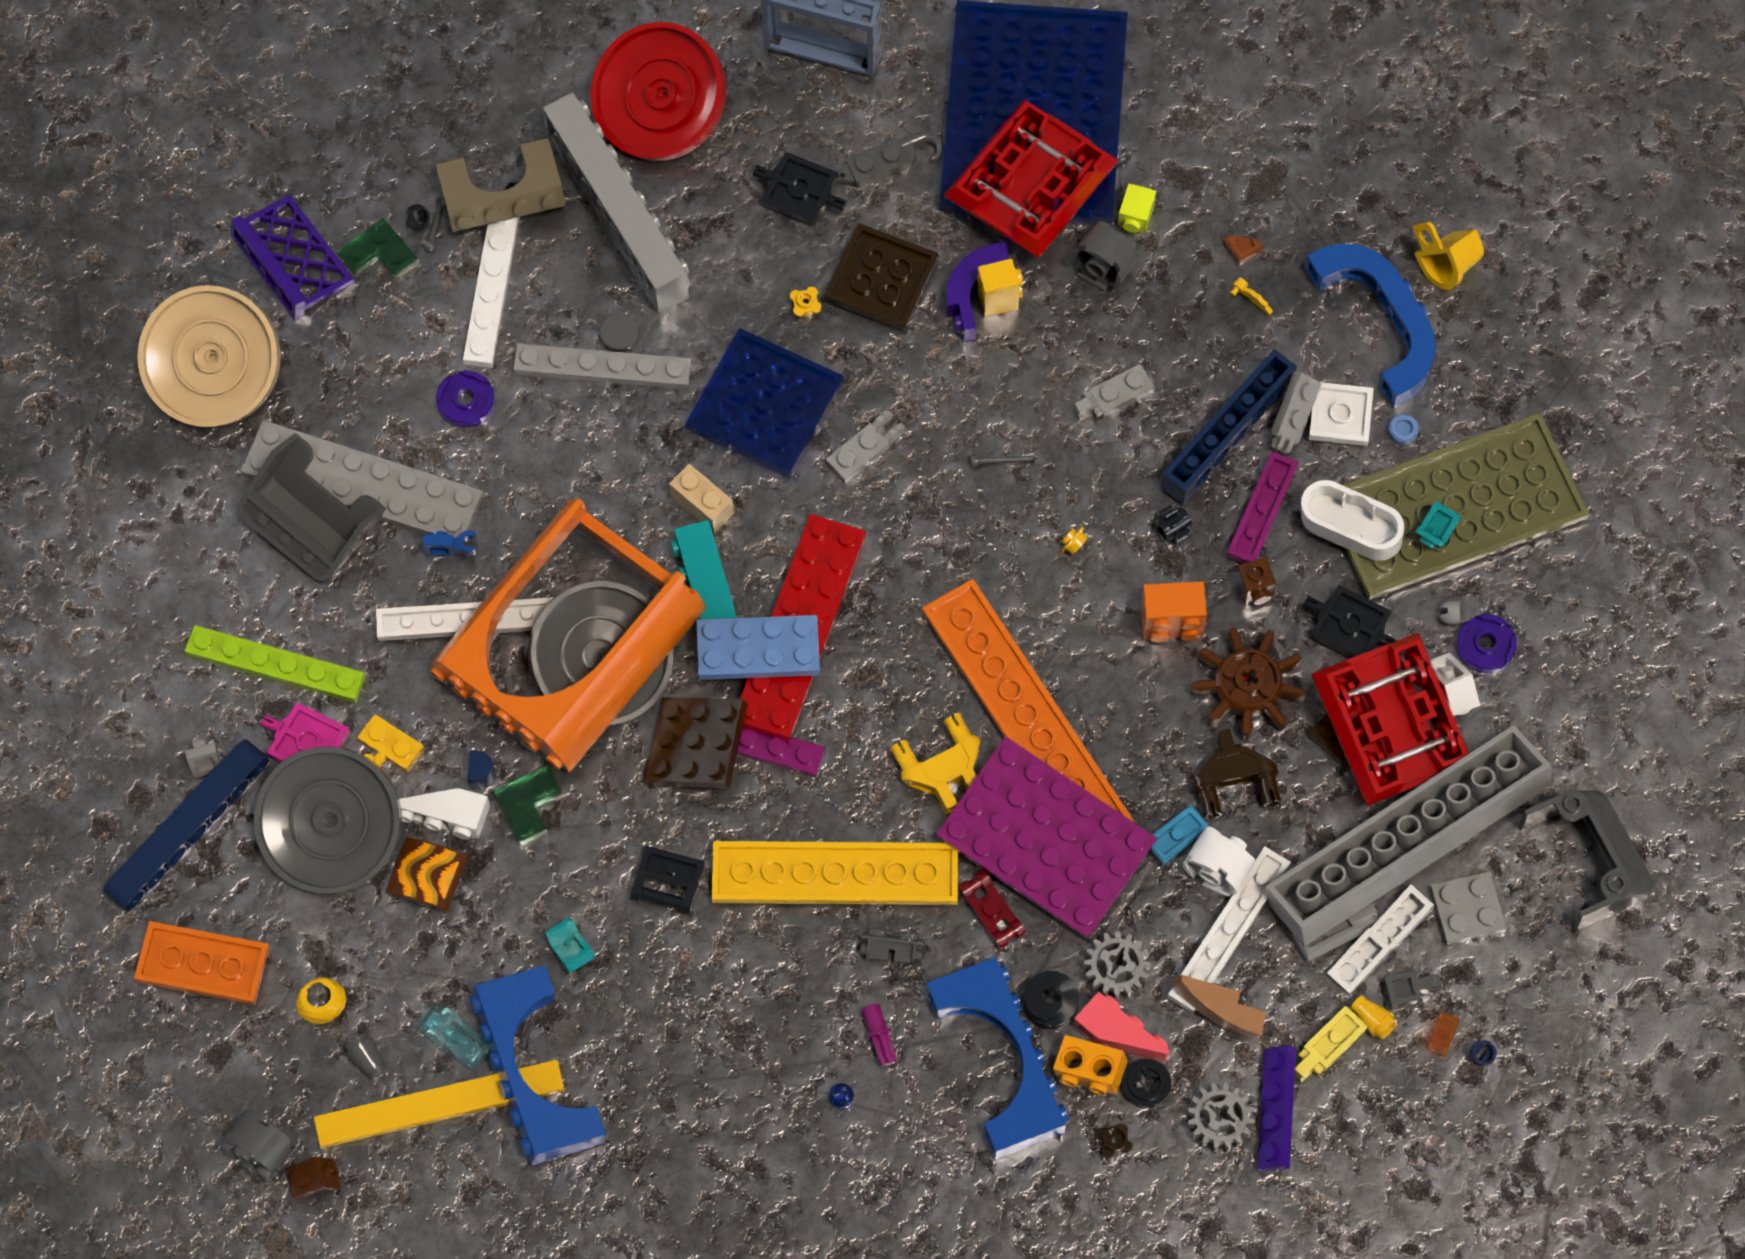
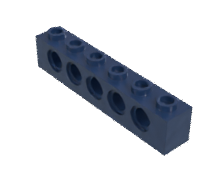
(1227, 427)

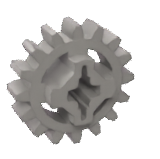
(1127, 971)
(1212, 1109)

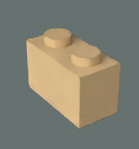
(701, 498)

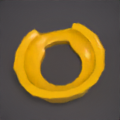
(324, 1013)

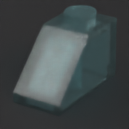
(454, 1036)

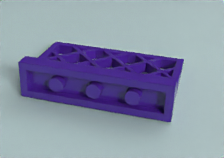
(268, 262)

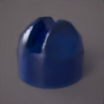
(843, 1101)

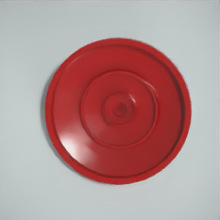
(658, 91)

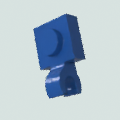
(445, 545)

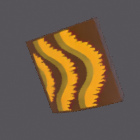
(427, 874)

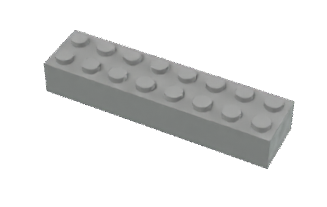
(616, 202)

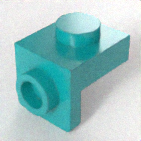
(1438, 525)
(569, 945)

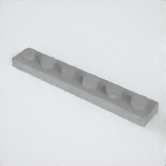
(602, 366)

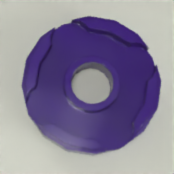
(469, 414)
(1486, 660)

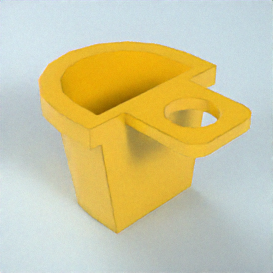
(1449, 257)

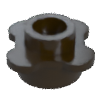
(1118, 1131)

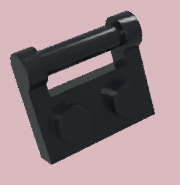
(669, 870)

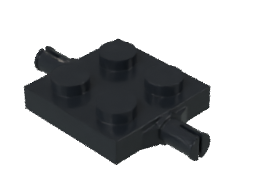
(799, 188)
(1349, 622)

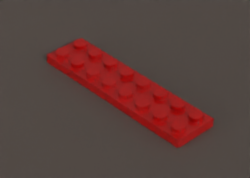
(811, 587)

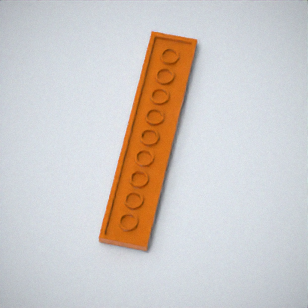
(1012, 688)

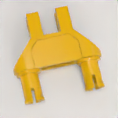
(943, 770)

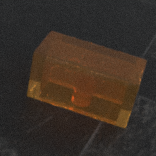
(1443, 1034)

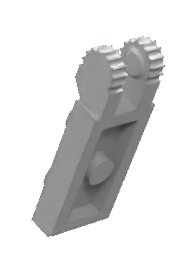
(864, 447)

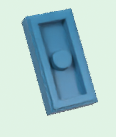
(1177, 835)

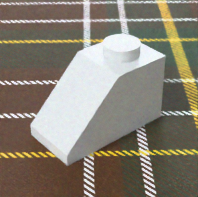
(1456, 683)

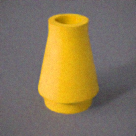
(1378, 1019)

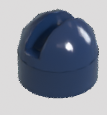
(1487, 1057)

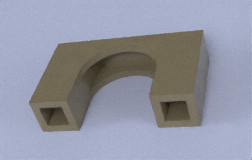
(474, 207)

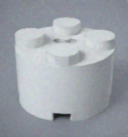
(1219, 862)

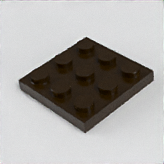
(881, 277)
(696, 742)

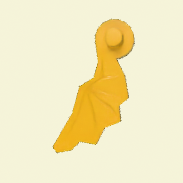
(1240, 286)

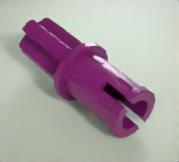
(879, 1034)

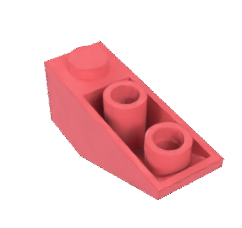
(1108, 1025)

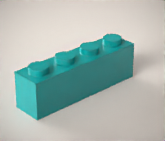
(703, 569)

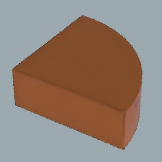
(1243, 248)

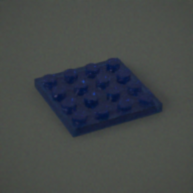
(764, 402)

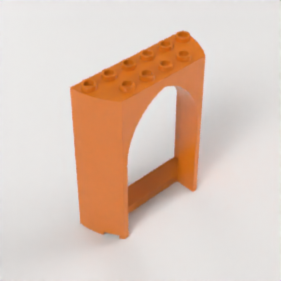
(573, 718)

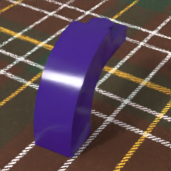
(963, 286)

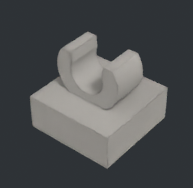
(202, 758)

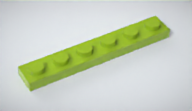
(275, 664)

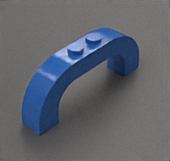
(1396, 296)

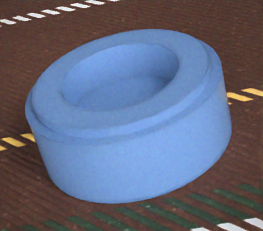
(1403, 429)

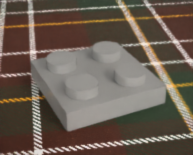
(1468, 908)

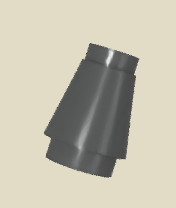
(366, 1056)

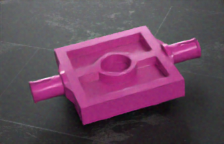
(303, 731)

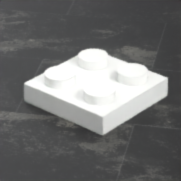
(1342, 414)

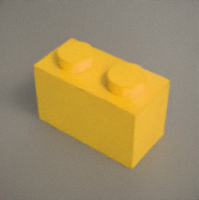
(999, 287)

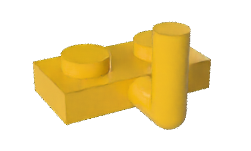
(390, 744)

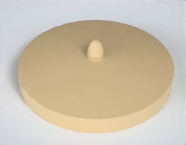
(208, 356)

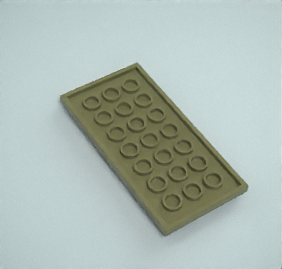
(1501, 482)

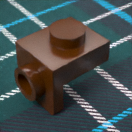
(1257, 581)
(313, 1177)

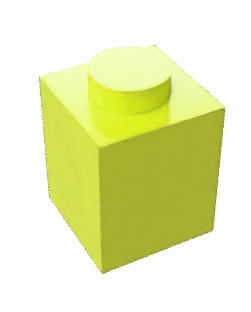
(1136, 208)

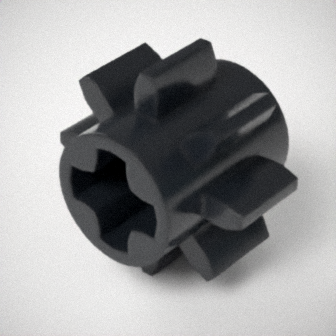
(1173, 524)

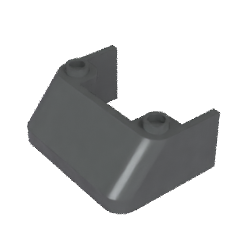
(1628, 877)

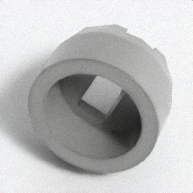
(1453, 612)

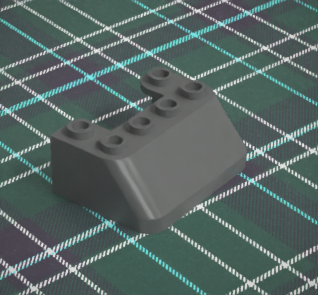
(303, 515)

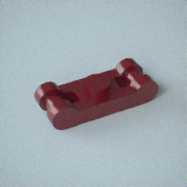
(991, 910)

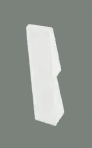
(1381, 939)

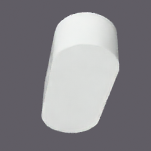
(1352, 520)

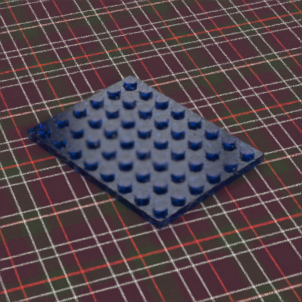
(1051, 57)

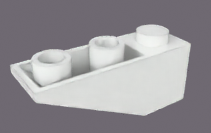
(450, 810)

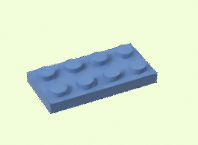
(758, 647)

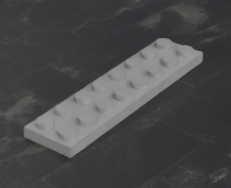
(410, 495)

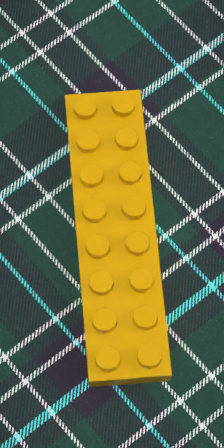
(834, 873)

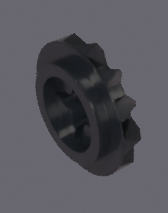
(1153, 1071)

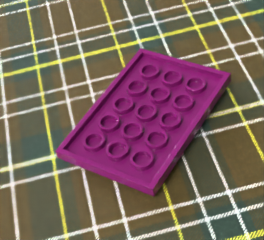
(1046, 837)

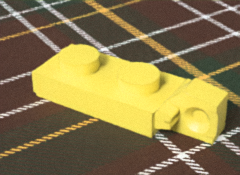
(1330, 1043)

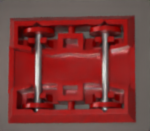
(1033, 181)
(1386, 721)

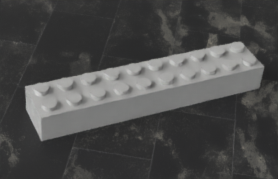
(1409, 835)

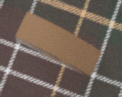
(1221, 1006)

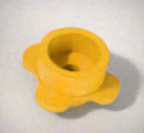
(802, 309)
(1073, 540)

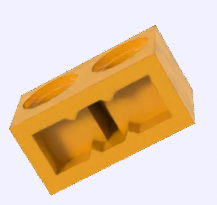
(1093, 1058)

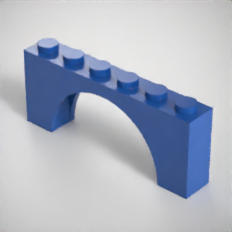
(984, 994)
(545, 1127)

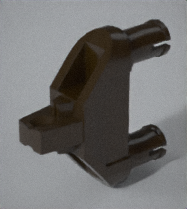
(1231, 767)

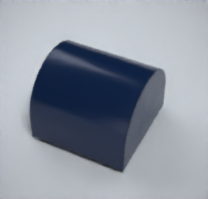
(480, 770)

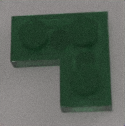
(380, 244)
(520, 801)

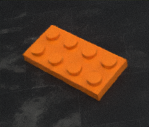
(201, 962)

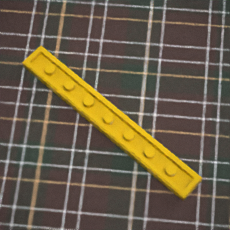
(430, 1106)

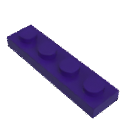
(1276, 1108)

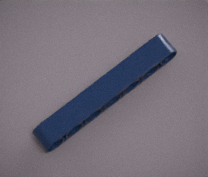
(186, 825)

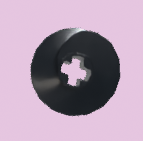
(1062, 1010)

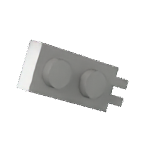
(1294, 412)

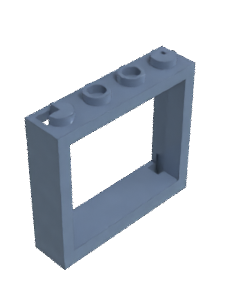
(822, 46)

